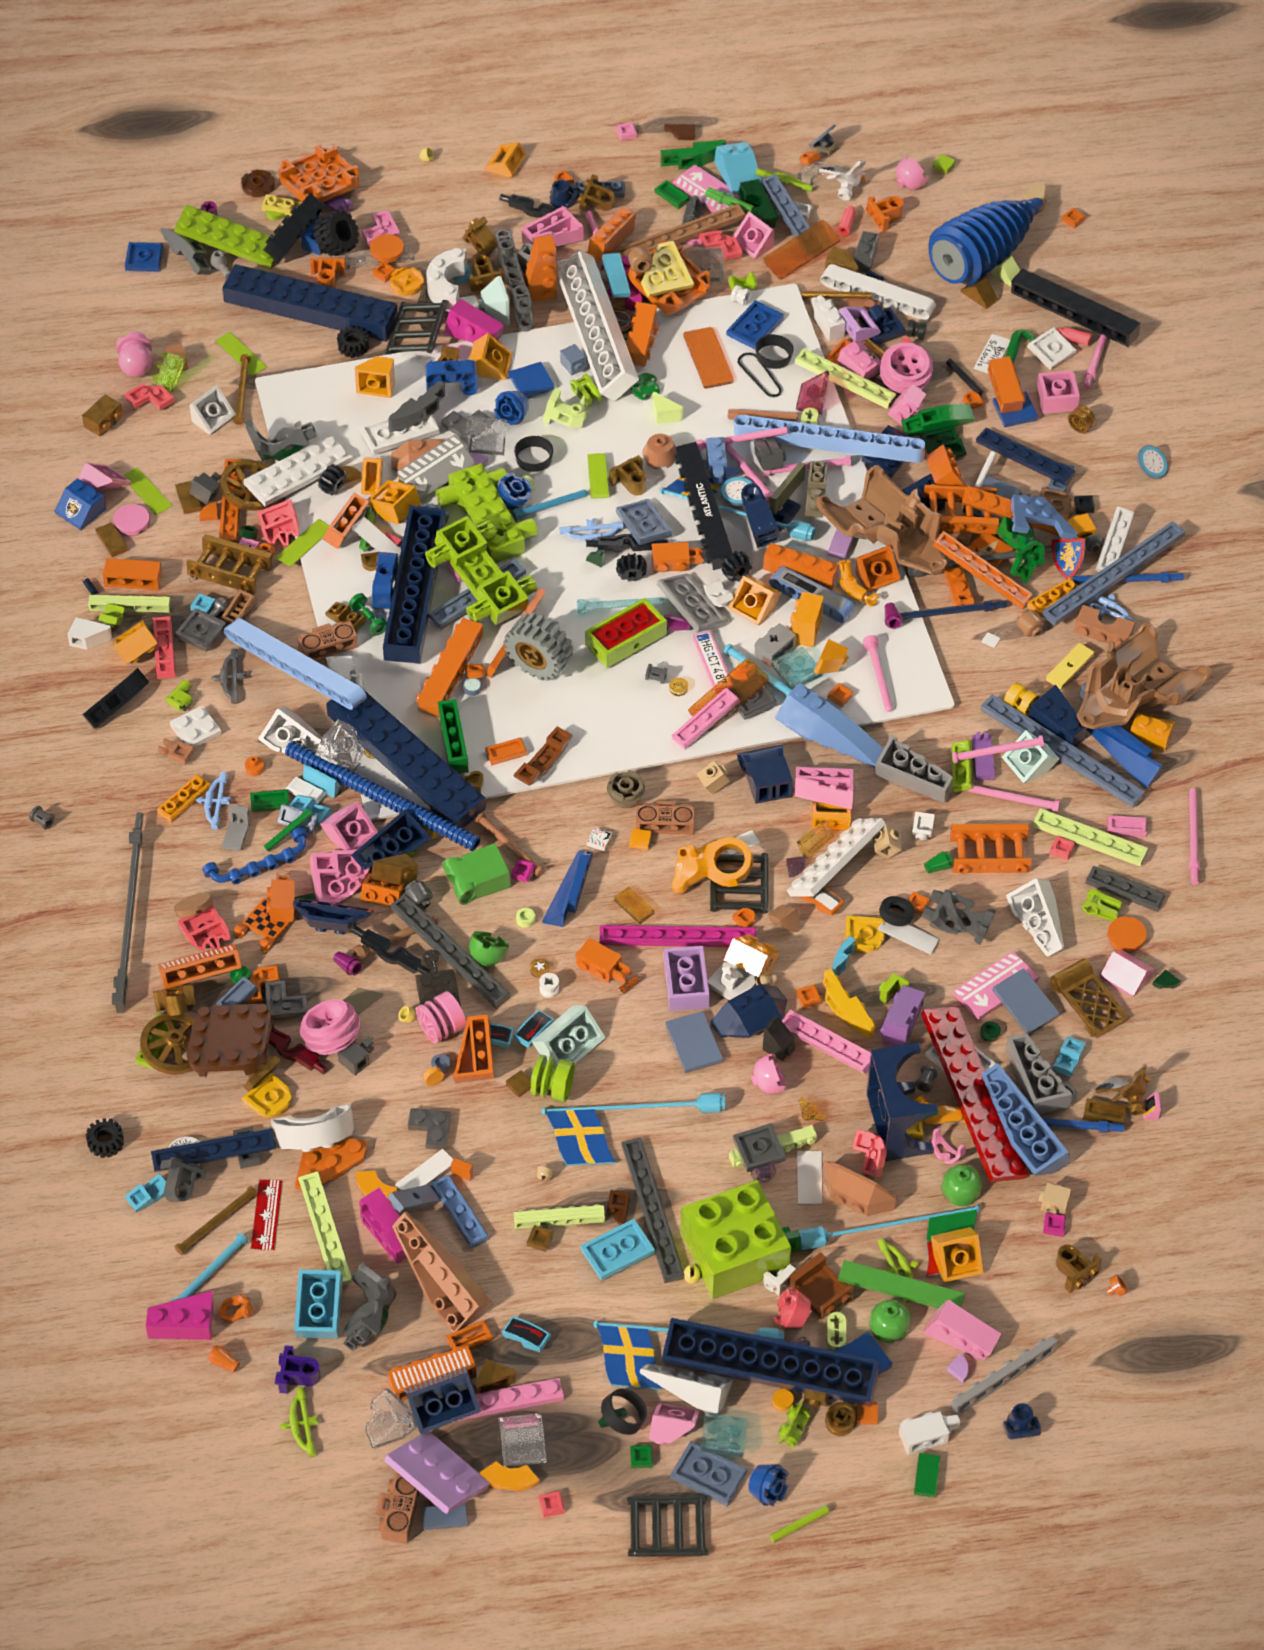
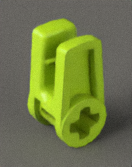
(583, 386)
(1102, 905)

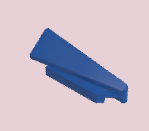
(1129, 753)
(570, 890)

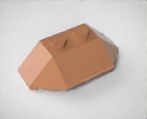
(411, 450)
(857, 1191)

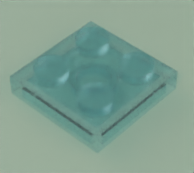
(796, 668)
(723, 1435)

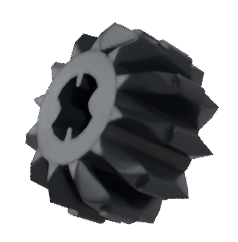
(332, 479)
(736, 566)
(631, 567)

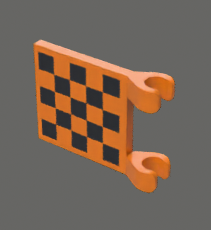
(260, 923)

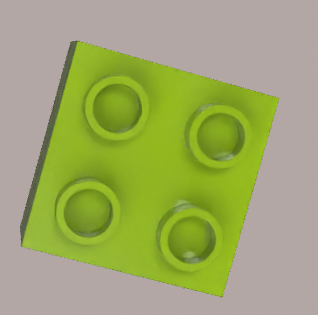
(734, 1238)

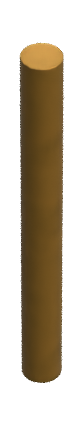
(835, 294)

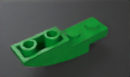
(685, 158)
(938, 417)

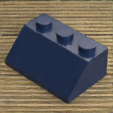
(442, 1400)

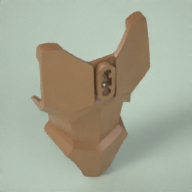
(892, 519)
(1124, 682)

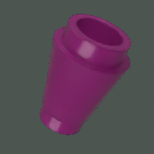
(892, 616)
(676, 623)
(349, 964)

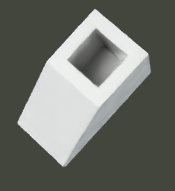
(88, 634)

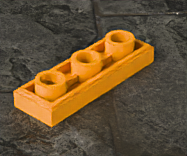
(1051, 596)
(183, 798)

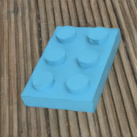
(617, 1249)

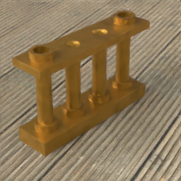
(232, 551)

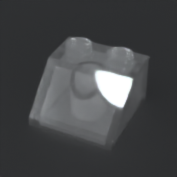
(708, 259)

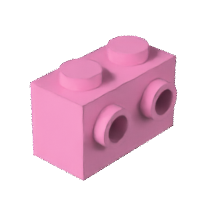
(907, 403)

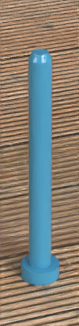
(517, 514)

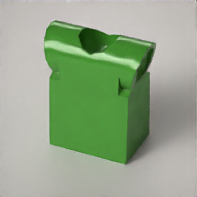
(477, 874)

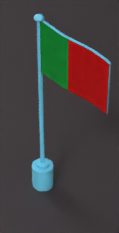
(937, 1224)

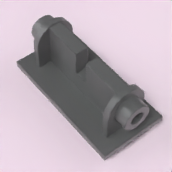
(693, 209)

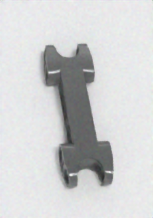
(514, 280)

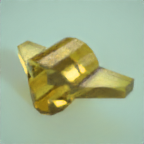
(810, 1111)

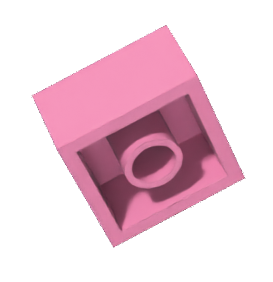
(1057, 391)

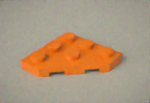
(332, 1161)

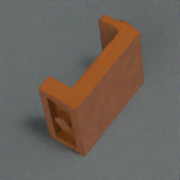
(821, 1286)

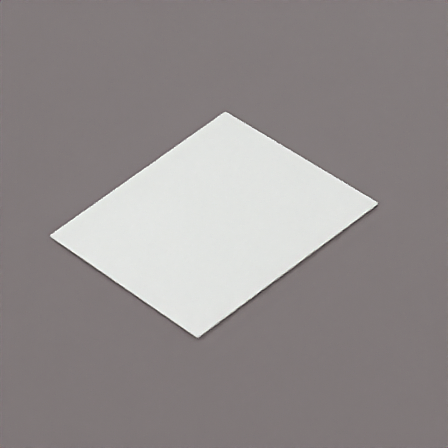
(611, 712)

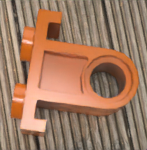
(885, 210)
(327, 270)

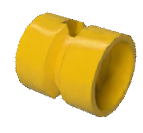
(1019, 697)

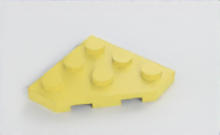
(667, 272)

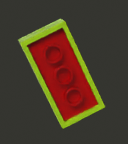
(625, 632)

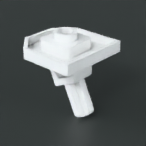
(731, 981)

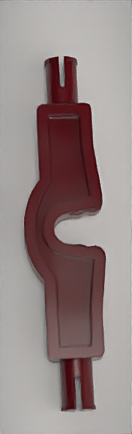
(298, 1053)

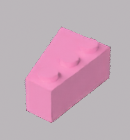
(559, 224)
(825, 785)
(962, 1330)

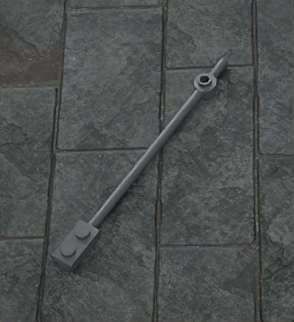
(1092, 543)
(121, 980)

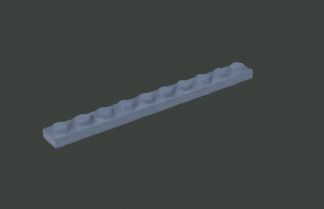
(1113, 573)
(1065, 751)

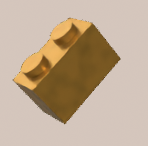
(102, 415)

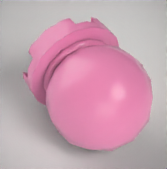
(134, 354)

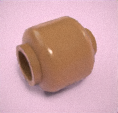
(640, 259)
(1030, 623)

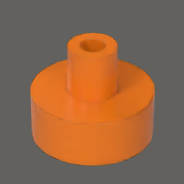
(254, 765)
(1117, 1286)

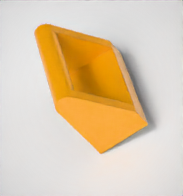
(511, 161)
(836, 820)

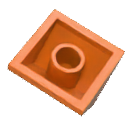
(877, 568)

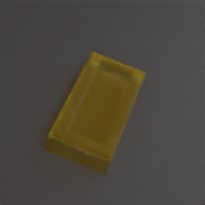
(815, 839)
(634, 905)

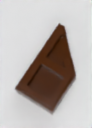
(681, 131)
(619, 1205)

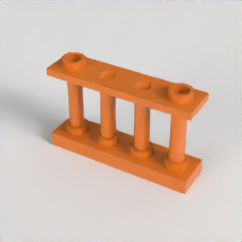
(955, 523)
(990, 832)

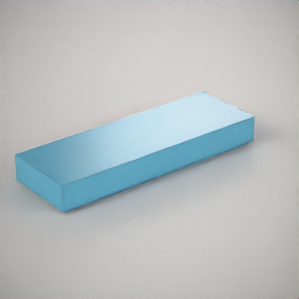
(616, 275)

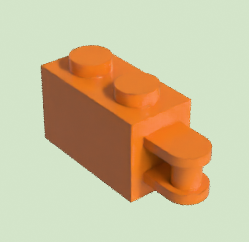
(675, 557)
(282, 898)
(601, 962)

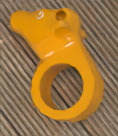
(698, 863)

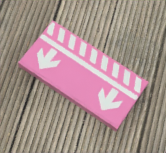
(696, 181)
(977, 992)

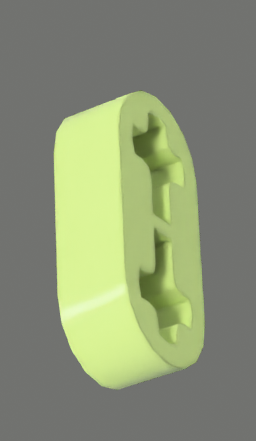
(809, 412)
(832, 1332)

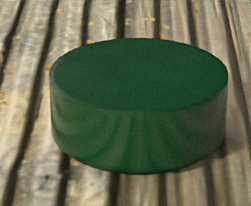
(248, 532)
(990, 1031)

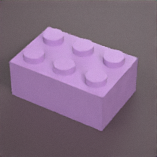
(686, 978)

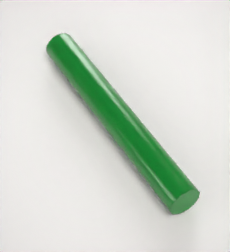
(287, 830)

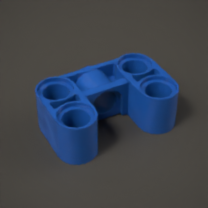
(452, 371)
(384, 577)

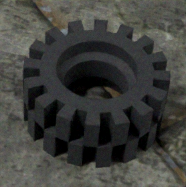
(353, 348)
(104, 1128)

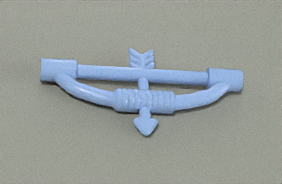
(591, 526)
(1112, 604)
(222, 780)

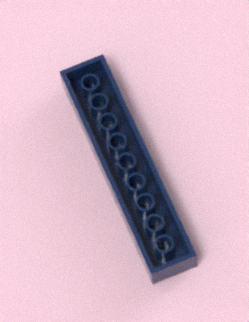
(309, 301)
(413, 587)
(411, 761)
(770, 1361)

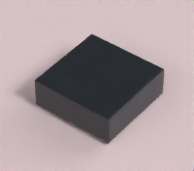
(1084, 504)

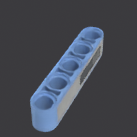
(794, 584)

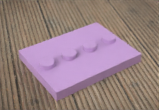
(437, 1472)

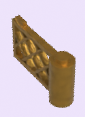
(1072, 980)

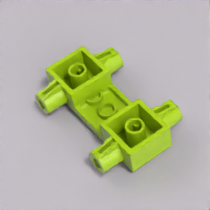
(478, 496)
(465, 549)

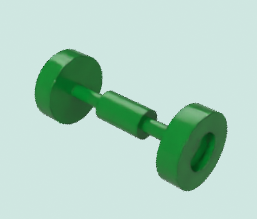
(358, 602)

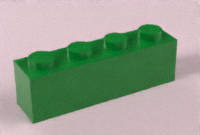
(453, 735)

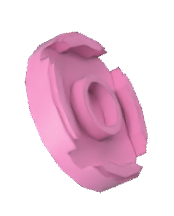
(131, 519)

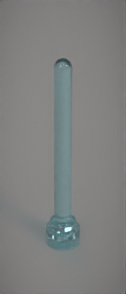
(584, 606)

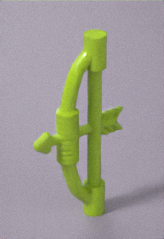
(784, 178)
(885, 1247)
(294, 1423)

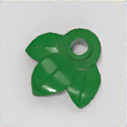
(645, 385)

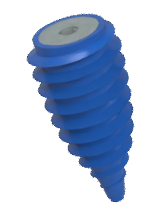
(980, 239)

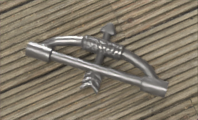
(235, 675)

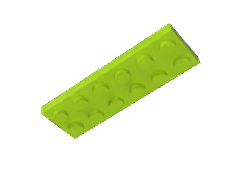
(224, 235)

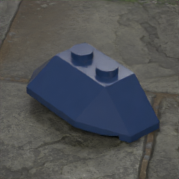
(331, 916)
(750, 1012)

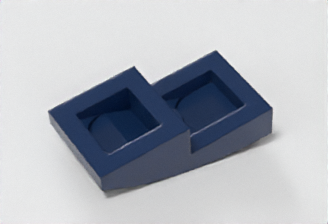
(787, 513)

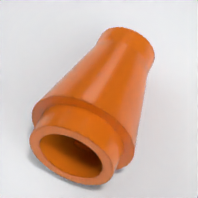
(222, 1358)

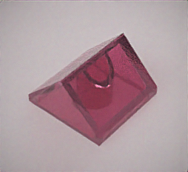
(814, 393)

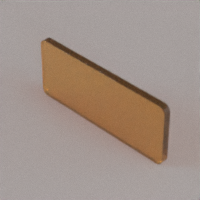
(801, 249)
(708, 357)
(741, 681)

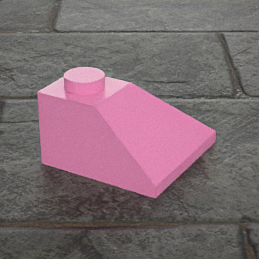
(102, 477)
(349, 827)
(671, 1422)

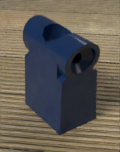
(759, 516)
(767, 773)

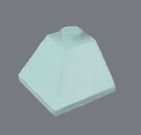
(495, 301)
(1030, 761)

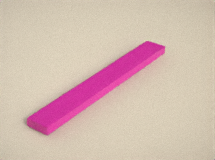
(671, 935)

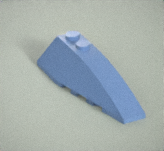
(823, 723)
(1024, 1126)

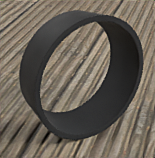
(774, 340)
(533, 441)
(612, 1417)

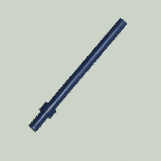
(986, 606)

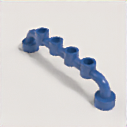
(253, 868)

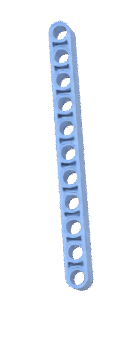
(836, 439)
(295, 664)

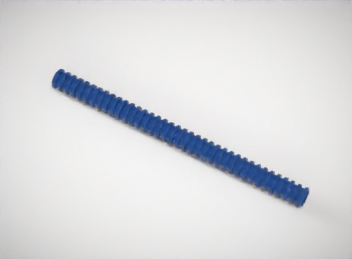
(383, 796)

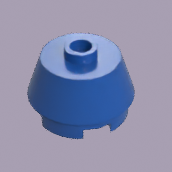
(511, 406)
(514, 490)
(768, 1483)

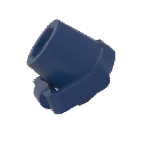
(561, 196)
(1021, 1423)

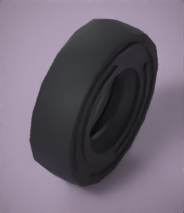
(893, 918)

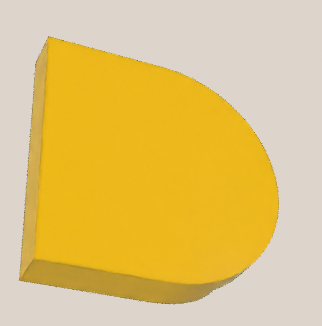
(865, 933)
(269, 1097)

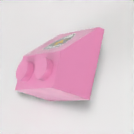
(859, 360)

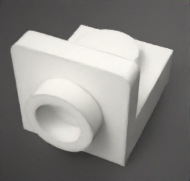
(780, 1282)

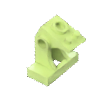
(565, 413)

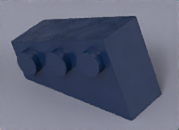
(1058, 716)

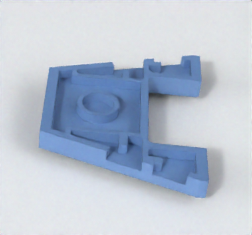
(1038, 511)

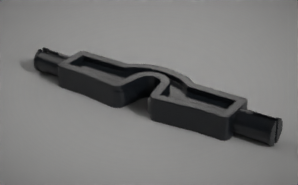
(526, 205)
(617, 543)
(381, 945)

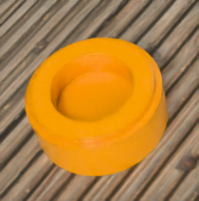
(433, 1076)
(782, 1399)

